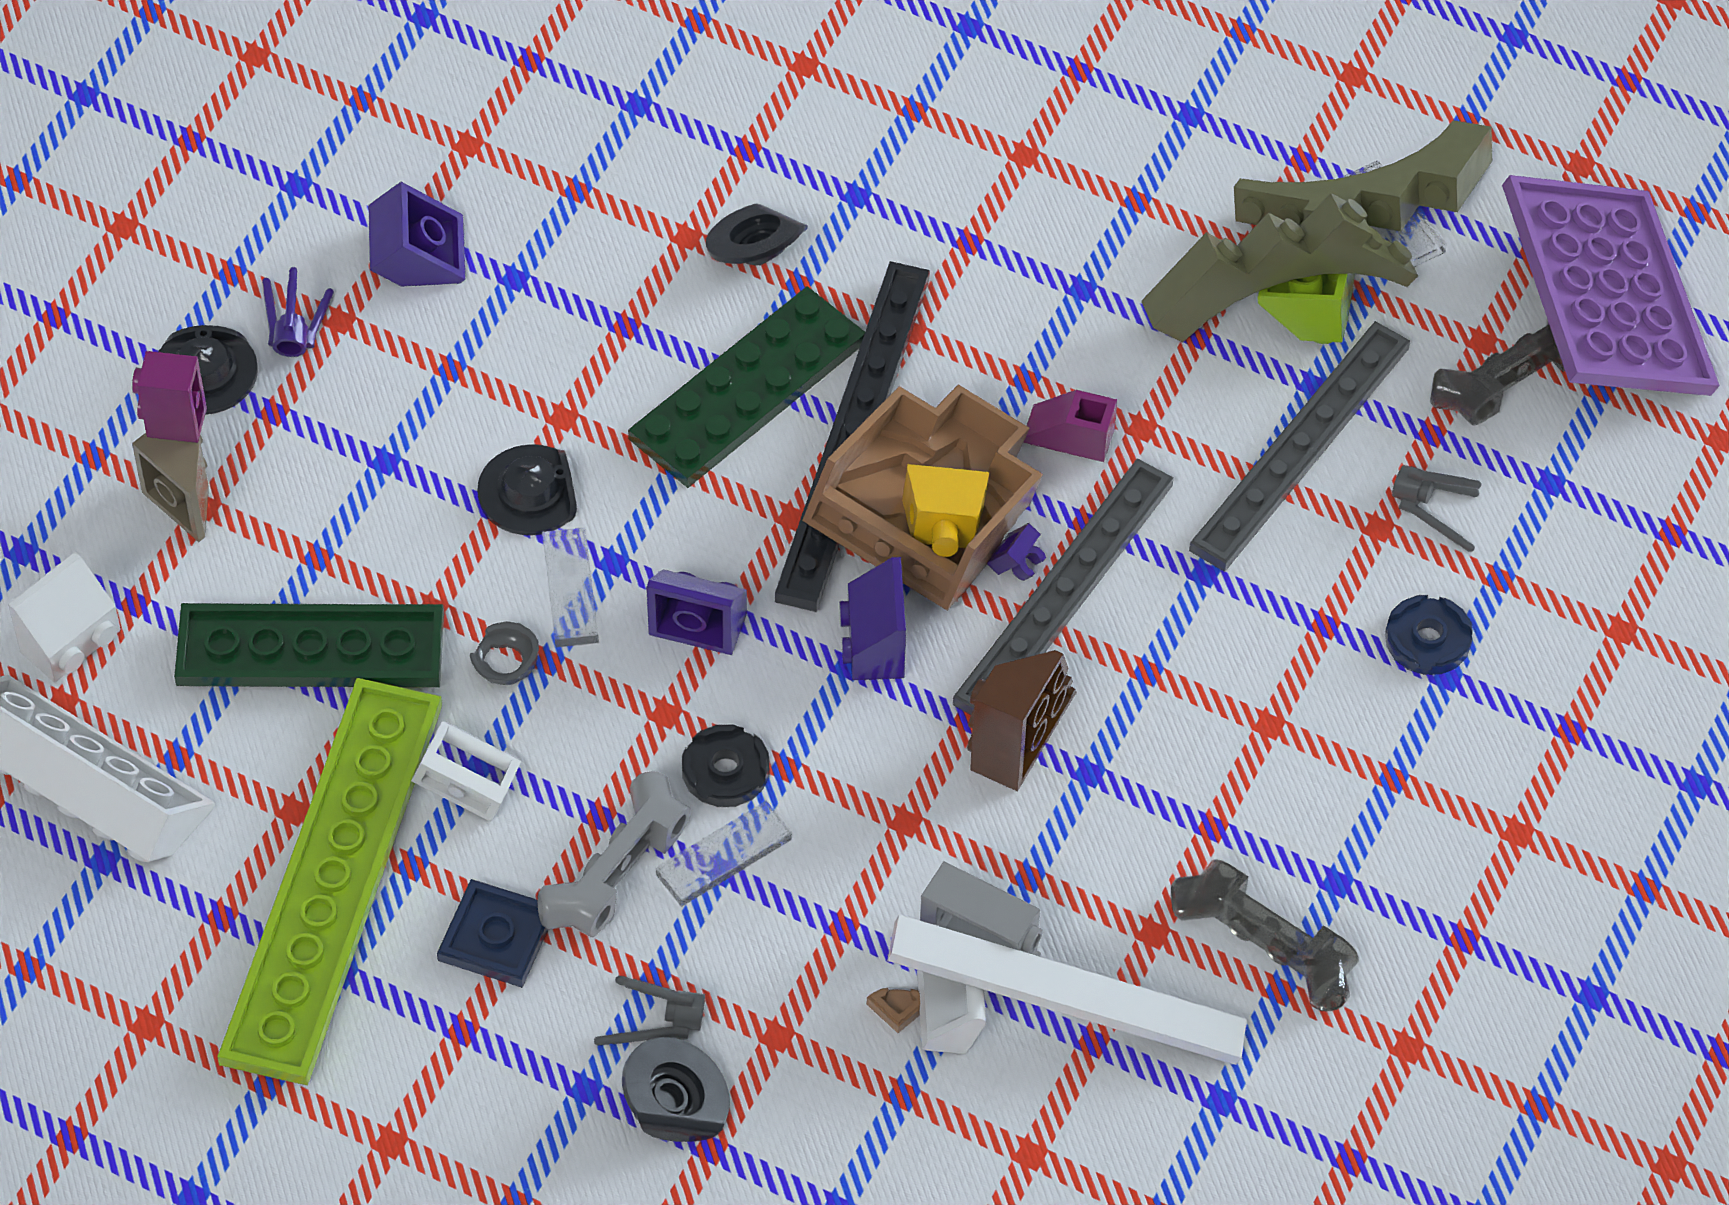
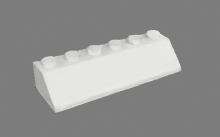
(94, 776)

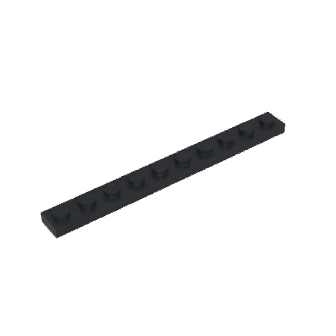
(867, 388)

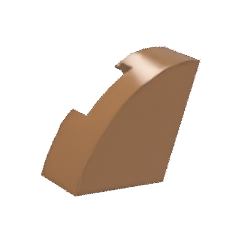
(895, 1006)

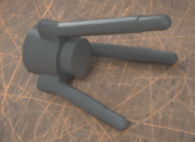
(1417, 486)
(682, 1009)

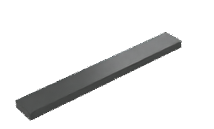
(1299, 446)
(1074, 573)

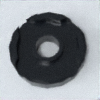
(730, 787)

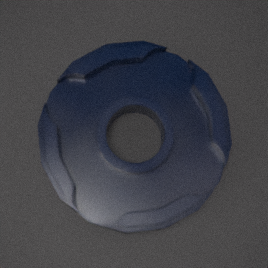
(1425, 655)

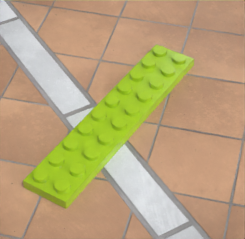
(330, 883)

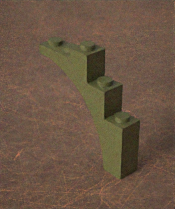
(1433, 177)
(1274, 252)

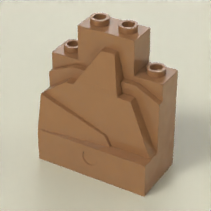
(865, 478)

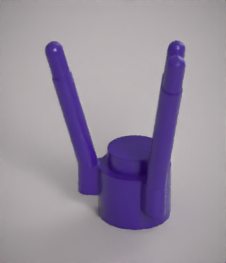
(291, 334)

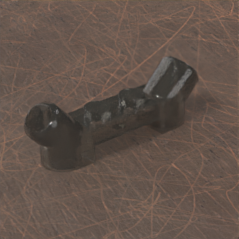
(1480, 392)
(1222, 895)

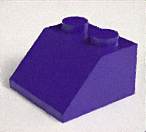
(415, 239)
(695, 610)
(875, 623)

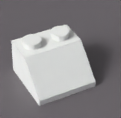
(63, 618)

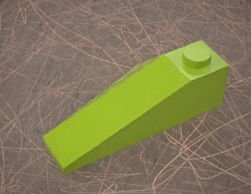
(1311, 306)

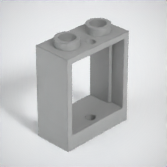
(980, 910)

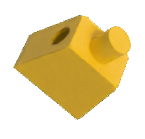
(944, 506)

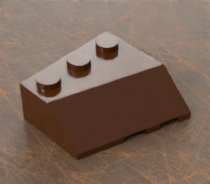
(1017, 715)

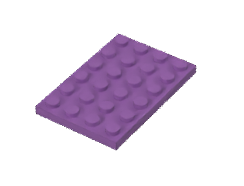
(1609, 286)

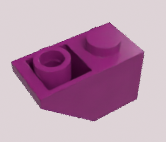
(1074, 424)

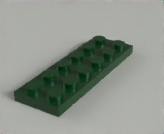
(746, 387)
(309, 645)

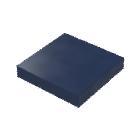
(494, 934)

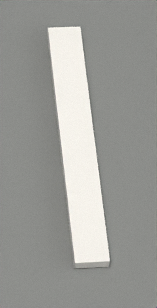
(1067, 989)

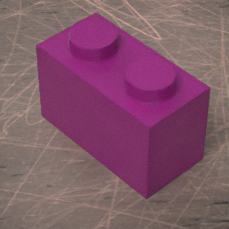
(170, 396)

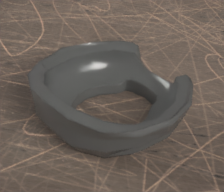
(512, 636)

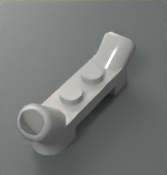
(592, 900)

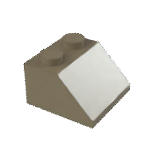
(175, 480)

